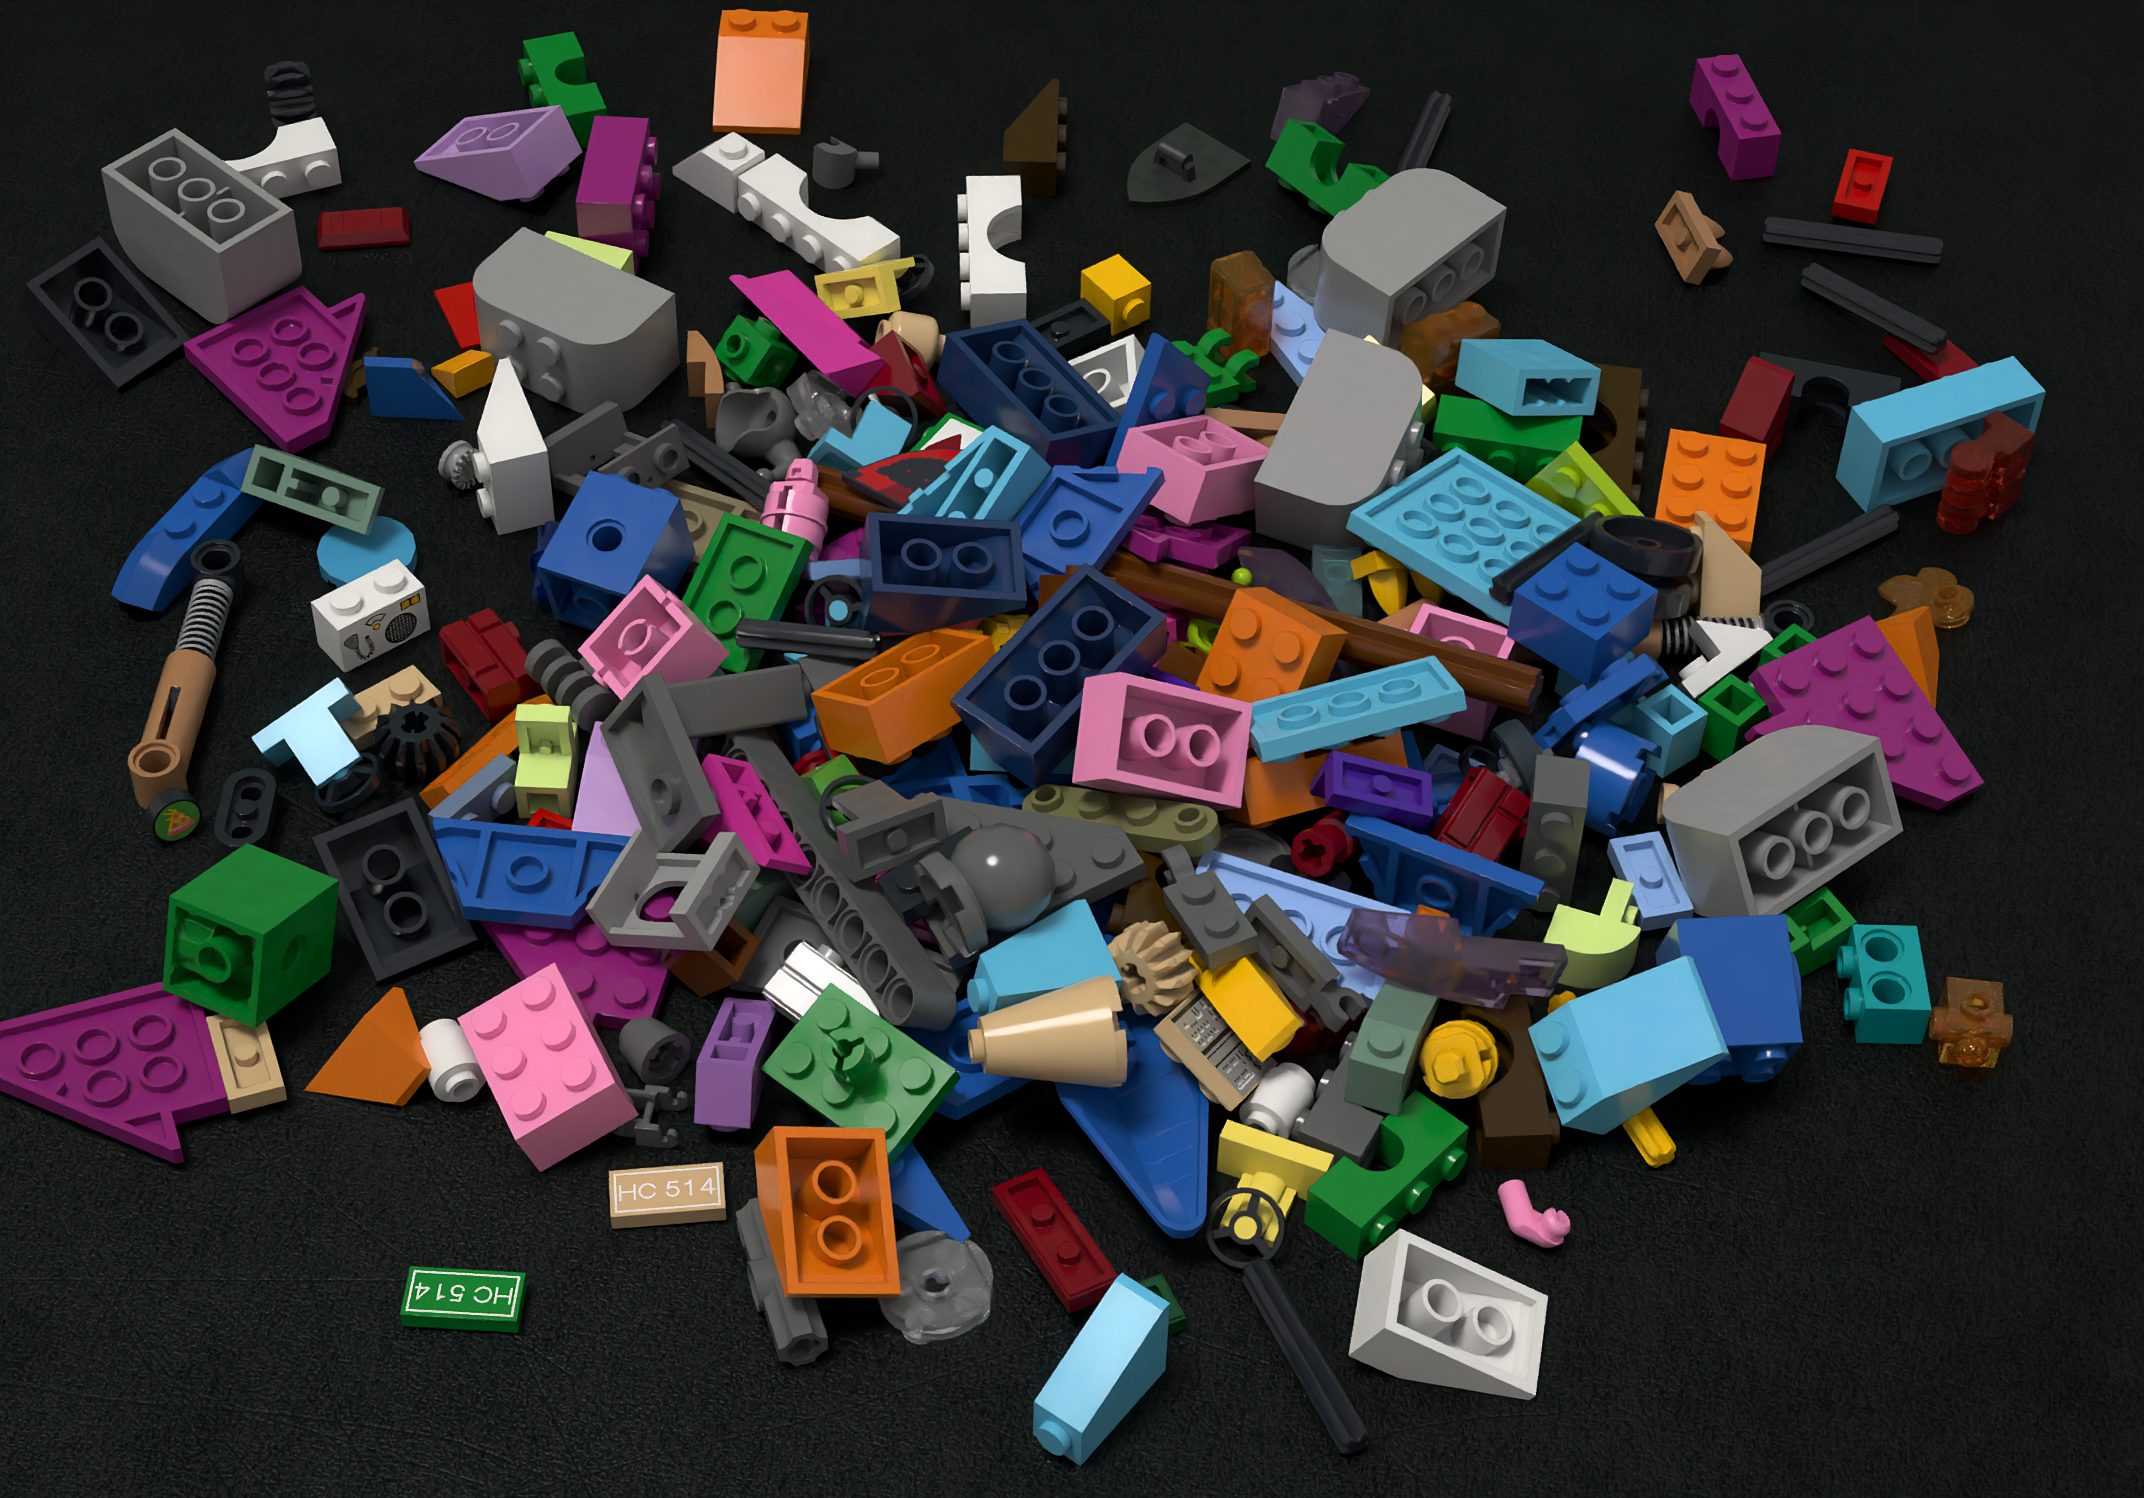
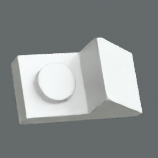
(1725, 648)

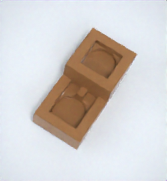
(704, 375)

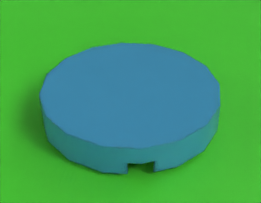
(350, 554)

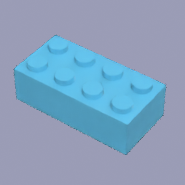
(1905, 439)

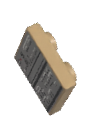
(1211, 1051)

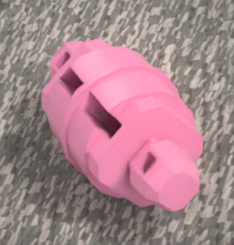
(798, 506)

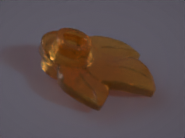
(1932, 587)

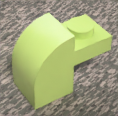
(546, 759)
(1598, 946)

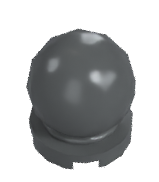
(992, 882)

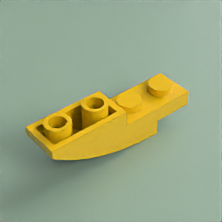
(1248, 1003)

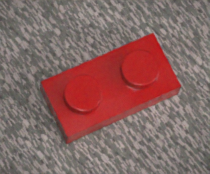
(1862, 186)

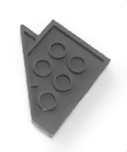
(1087, 857)

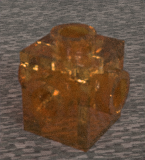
(1970, 1023)

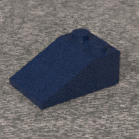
(938, 571)

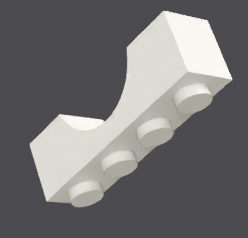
(295, 162)
(777, 201)
(993, 219)

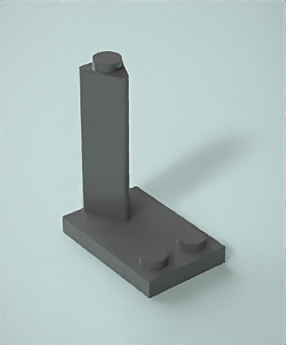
(653, 747)

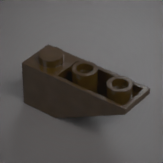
(1034, 141)

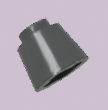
(654, 1050)

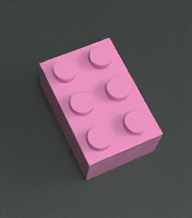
(1204, 467)
(1162, 741)
(547, 1067)

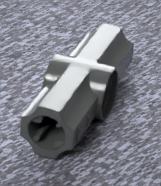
(792, 1321)

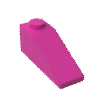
(752, 815)

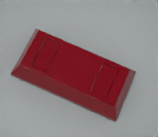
(363, 228)

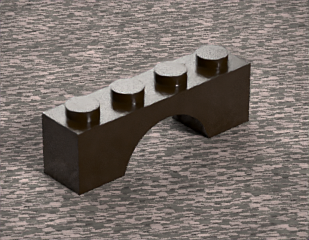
(1616, 426)
(1513, 1115)

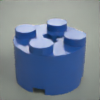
(1617, 774)

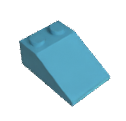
(1627, 1045)

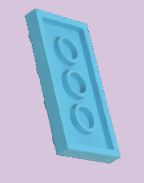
(1353, 708)

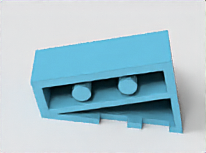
(984, 481)

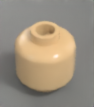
(918, 330)

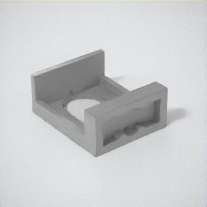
(711, 893)

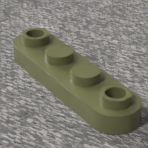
(1147, 822)

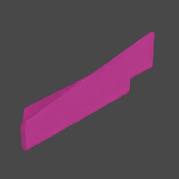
(813, 328)

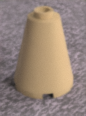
(1056, 1037)

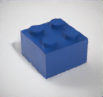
(1582, 613)

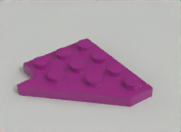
(284, 363)
(1196, 546)
(1863, 687)
(118, 1066)

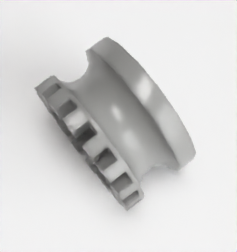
(457, 464)

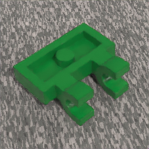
(1226, 375)

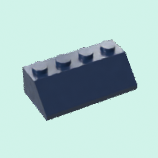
(1027, 389)
(1031, 691)

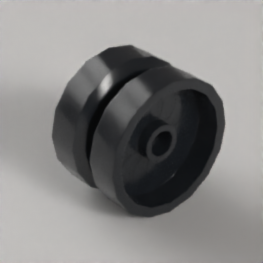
(1655, 554)

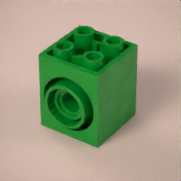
(250, 935)

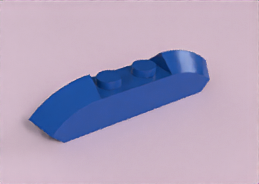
(207, 511)

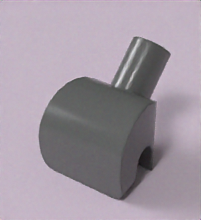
(836, 163)

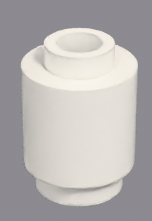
(454, 1067)
(1279, 1100)

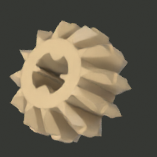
(1152, 968)

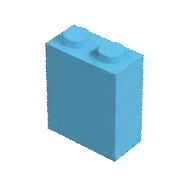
(1527, 377)

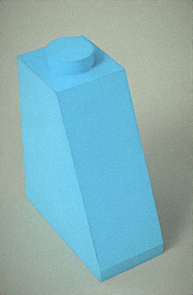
(1042, 960)
(1103, 1371)

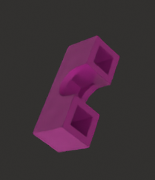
(1728, 98)

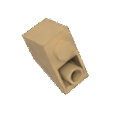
(1726, 576)

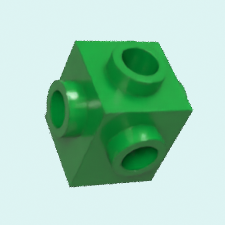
(755, 353)

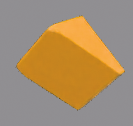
(465, 372)

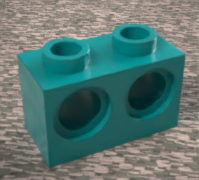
(1885, 984)

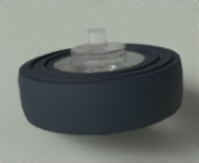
(1516, 754)

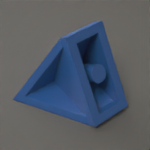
(405, 390)

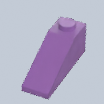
(730, 1064)

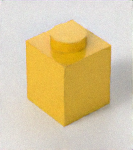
(1117, 292)

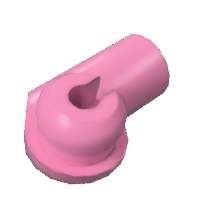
(1542, 1229)

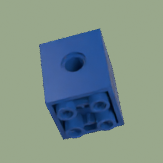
(609, 544)
(1750, 987)

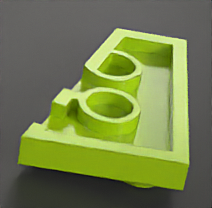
(1580, 486)

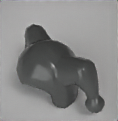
(758, 427)

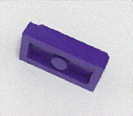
(1375, 789)

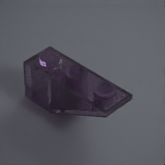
(1324, 101)

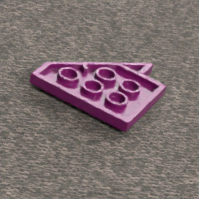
(609, 979)

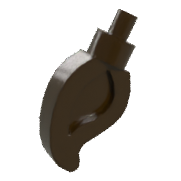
(355, 383)

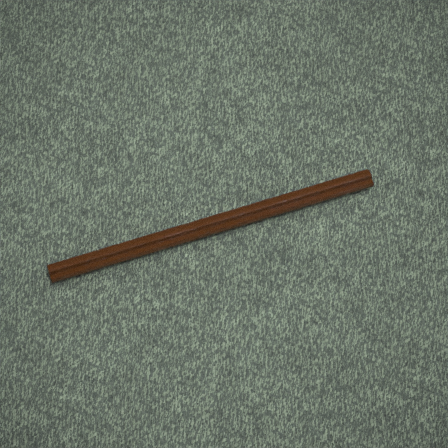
(1209, 597)

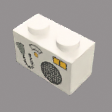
(371, 615)

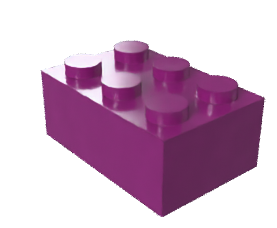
(619, 185)

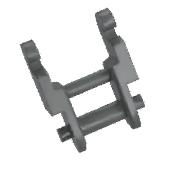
(651, 1101)

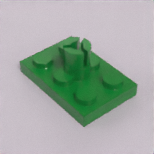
(745, 575)
(860, 1070)

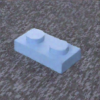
(1657, 885)

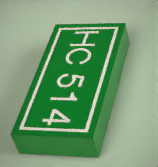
(463, 1299)

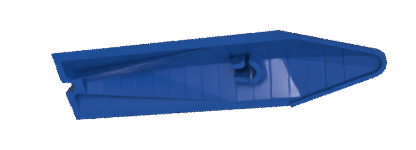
(1158, 1119)

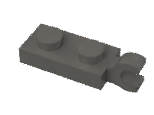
(1206, 911)
(1300, 966)

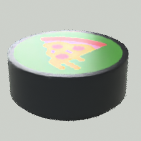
(173, 815)

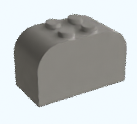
(201, 227)
(1406, 254)
(574, 323)
(1341, 442)
(1780, 819)

